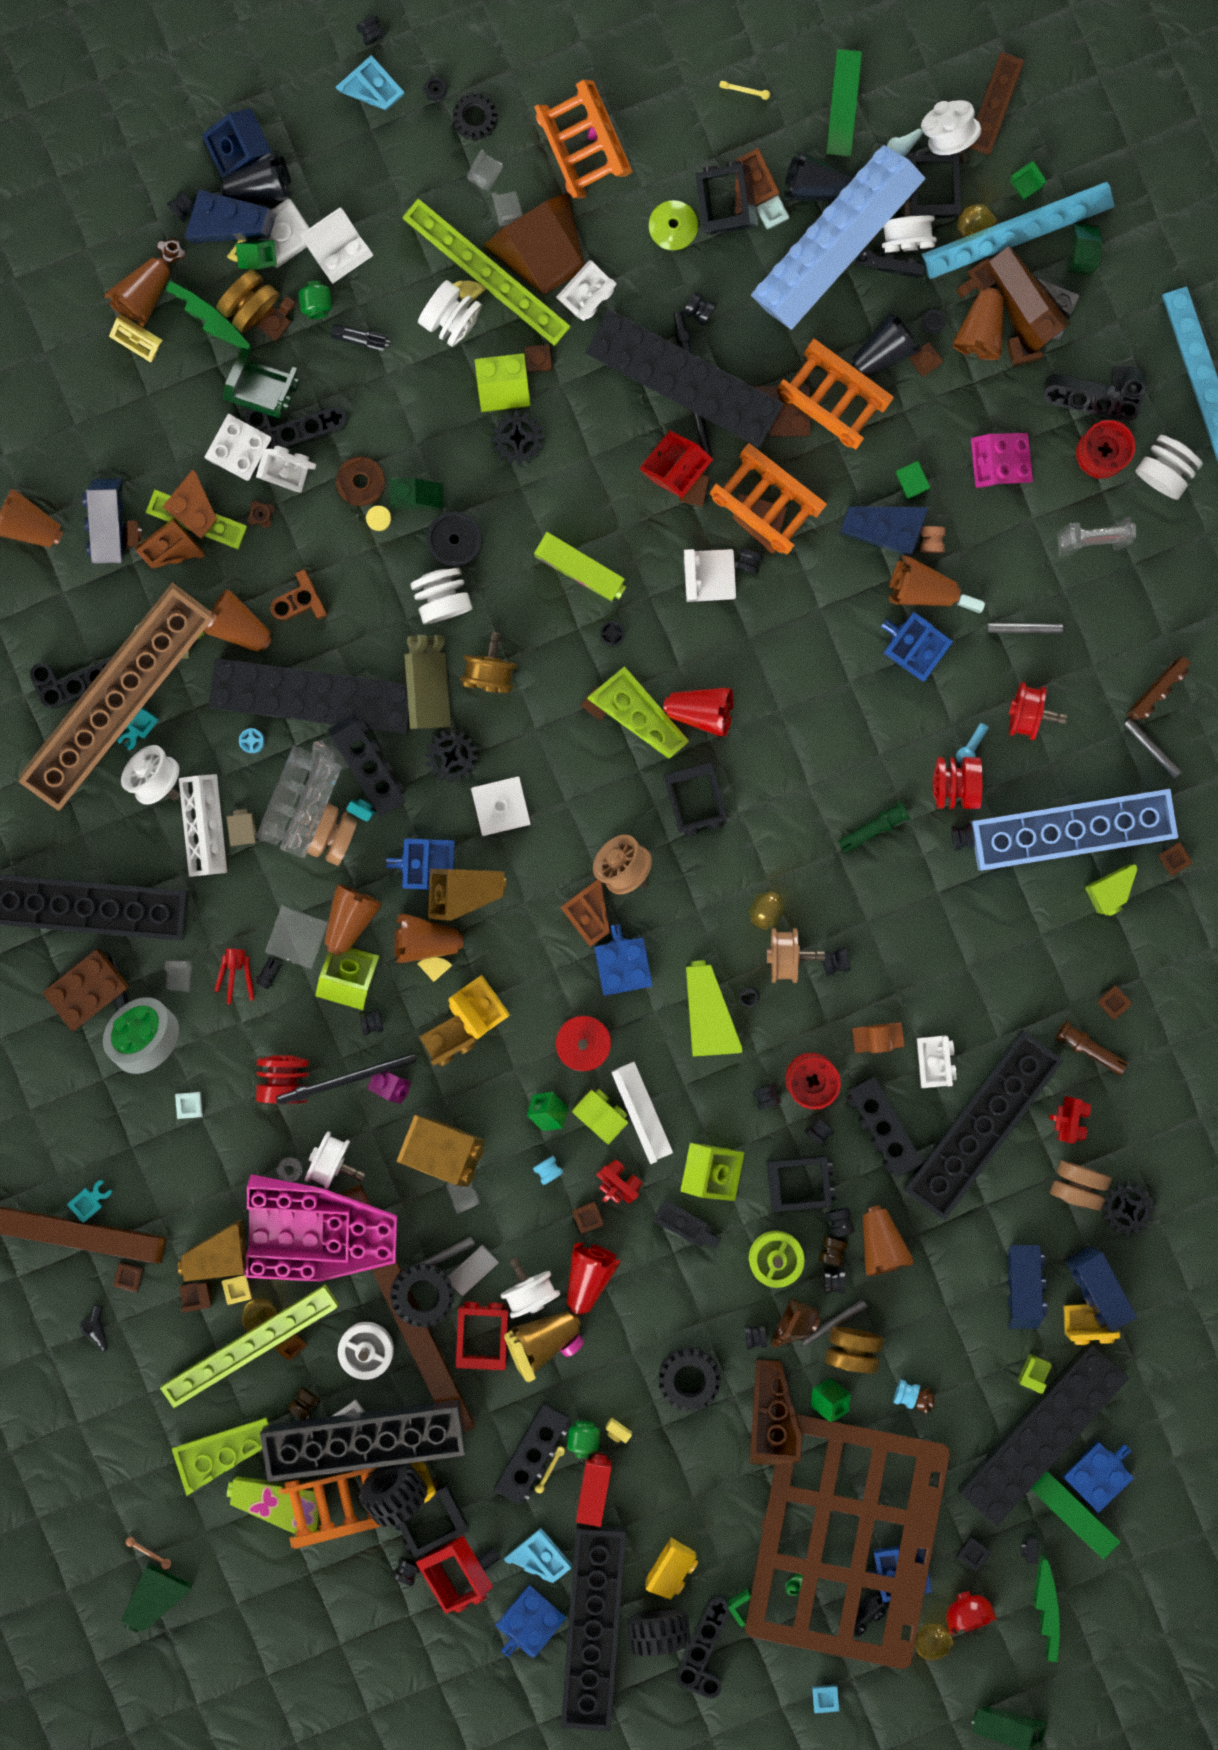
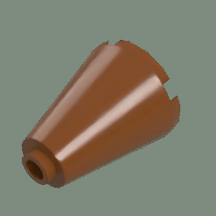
(140, 291)
(982, 327)
(26, 522)
(921, 585)
(237, 624)
(348, 918)
(424, 939)
(883, 1243)

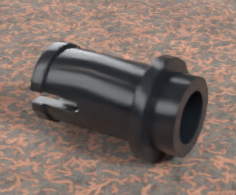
(268, 973)
(488, 1558)

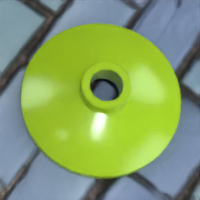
(669, 237)

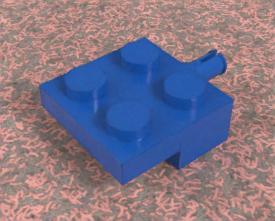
(916, 645)
(420, 857)
(622, 964)
(1099, 1474)
(886, 1565)
(529, 1623)

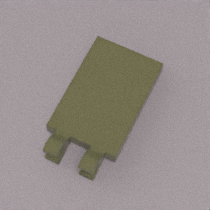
(427, 683)

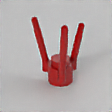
(234, 960)

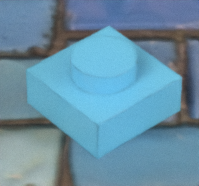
(825, 1698)

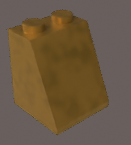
(462, 891)
(441, 1151)
(217, 1256)

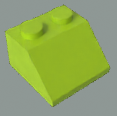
(502, 382)
(1112, 890)
(347, 977)
(712, 1172)

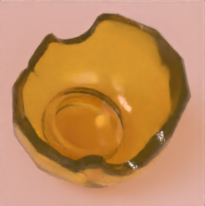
(975, 219)
(257, 1312)
(933, 1641)

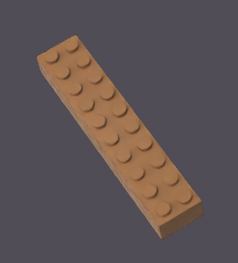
(115, 696)

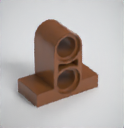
(291, 599)
(878, 1038)

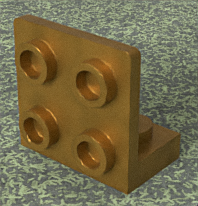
(447, 1040)

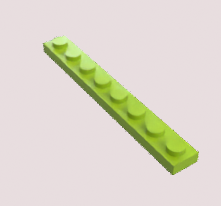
(486, 272)
(249, 1346)

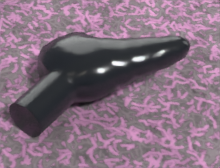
(94, 1328)

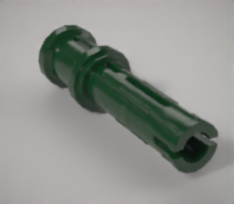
(885, 821)

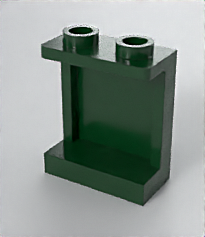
(260, 386)

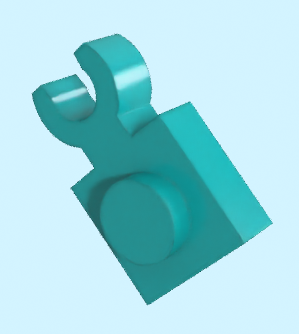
(139, 726)
(87, 1202)

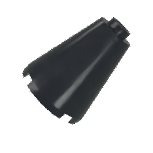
(259, 180)
(813, 180)
(885, 347)

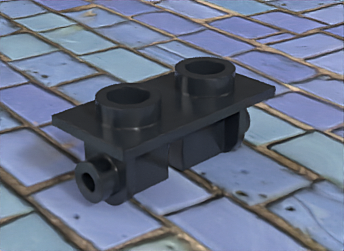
(871, 1610)

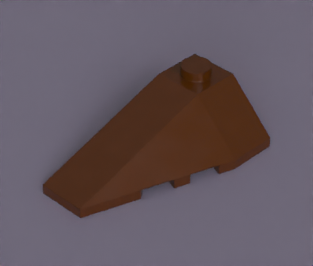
(1029, 307)
(795, 1323)
(774, 1426)

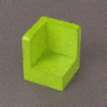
(1034, 1373)

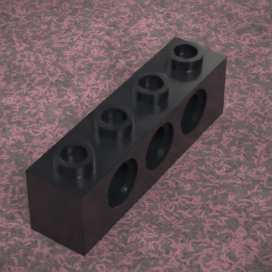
(383, 798)
(908, 1157)
(546, 1417)

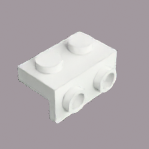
(586, 291)
(284, 469)
(935, 1061)

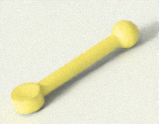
(765, 94)
(539, 1488)

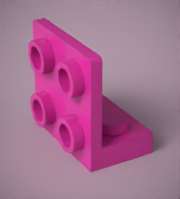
(1001, 459)

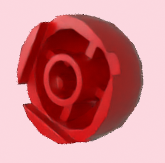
(969, 1613)

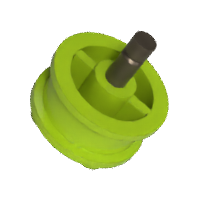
(776, 1259)

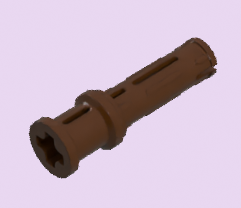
(1082, 1043)

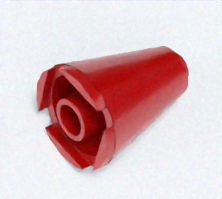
(702, 709)
(589, 1275)

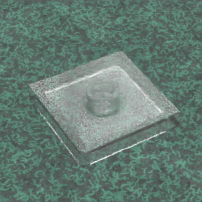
(296, 937)

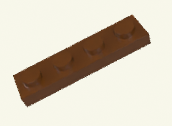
(996, 101)

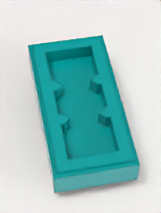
(362, 809)

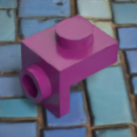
(389, 1086)

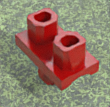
(1068, 1119)
(615, 1187)

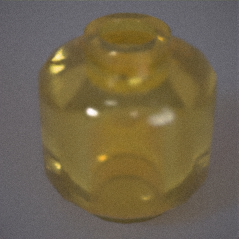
(766, 910)

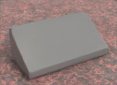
(472, 1270)

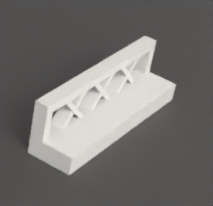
(206, 825)
(642, 1112)

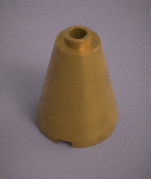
(546, 1336)

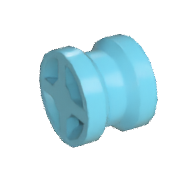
(249, 738)
(548, 1170)
(906, 1394)

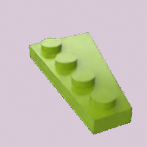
(636, 710)
(217, 1453)

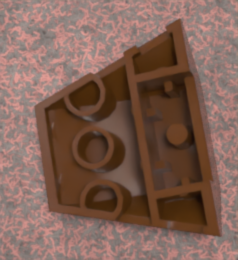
(541, 245)

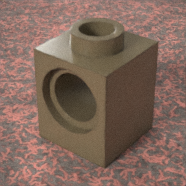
(241, 828)

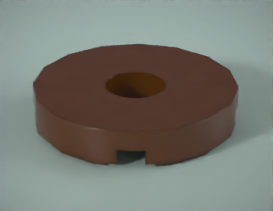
(353, 468)

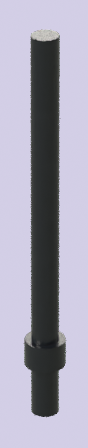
(683, 338)
(301, 1092)

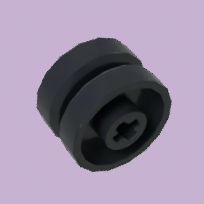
(441, 533)

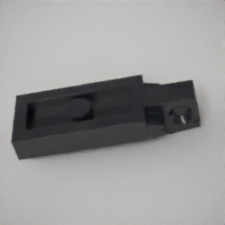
(888, 264)
(685, 1224)

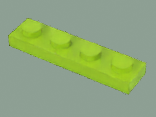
(223, 531)

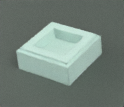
(772, 212)
(971, 603)
(189, 1105)

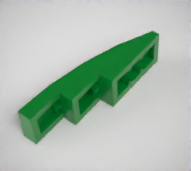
(843, 102)
(215, 323)
(1075, 1515)
(1046, 1600)

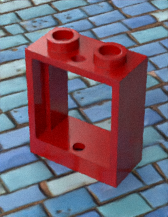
(686, 469)
(476, 1361)
(594, 1490)
(441, 1585)

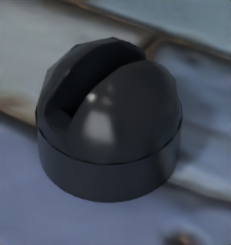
(752, 1001)

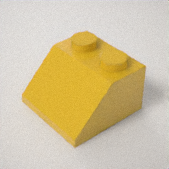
(670, 1569)

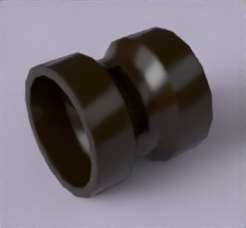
(832, 1250)
(303, 1404)

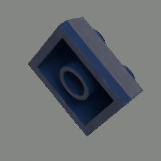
(235, 141)

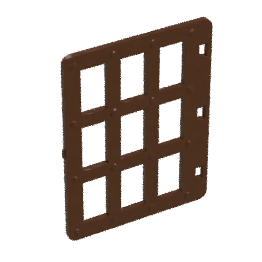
(910, 1576)

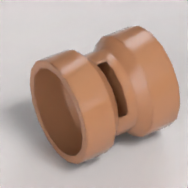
(932, 539)

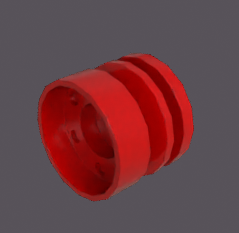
(1116, 441)
(958, 782)
(281, 1076)
(817, 1094)

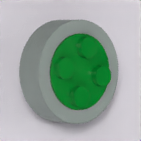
(140, 1035)

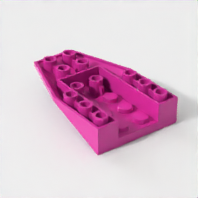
(313, 1233)

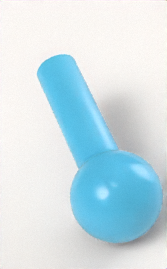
(969, 750)

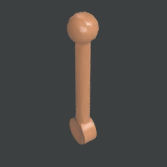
(165, 1563)

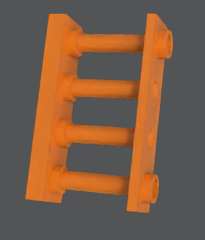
(606, 140)
(837, 371)
(790, 490)
(327, 1529)

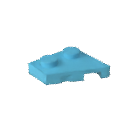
(371, 85)
(540, 1557)

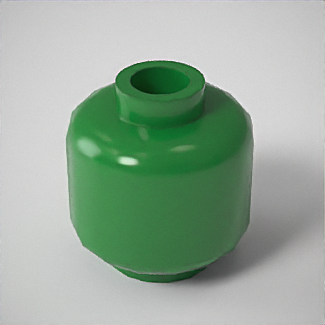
(315, 300)
(583, 1439)

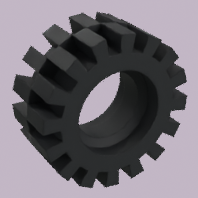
(467, 103)

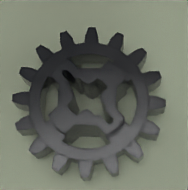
(530, 438)
(466, 763)
(1138, 1204)

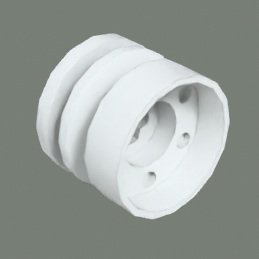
(449, 313)
(1166, 471)
(441, 595)

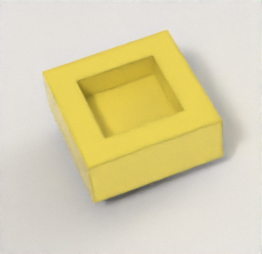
(237, 1289)
(618, 1431)

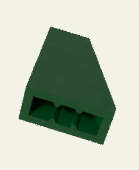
(1084, 249)
(415, 494)
(153, 1597)
(1009, 1728)

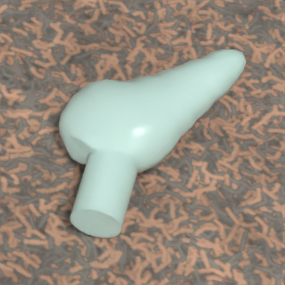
(905, 143)

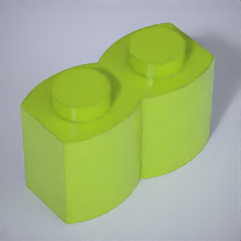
(600, 1115)

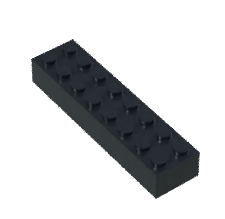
(685, 379)
(308, 695)
(93, 907)
(982, 1124)
(1042, 1433)
(363, 1440)
(593, 1627)

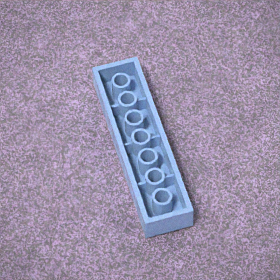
(838, 236)
(1074, 829)

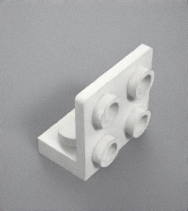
(336, 245)
(238, 447)
(709, 575)

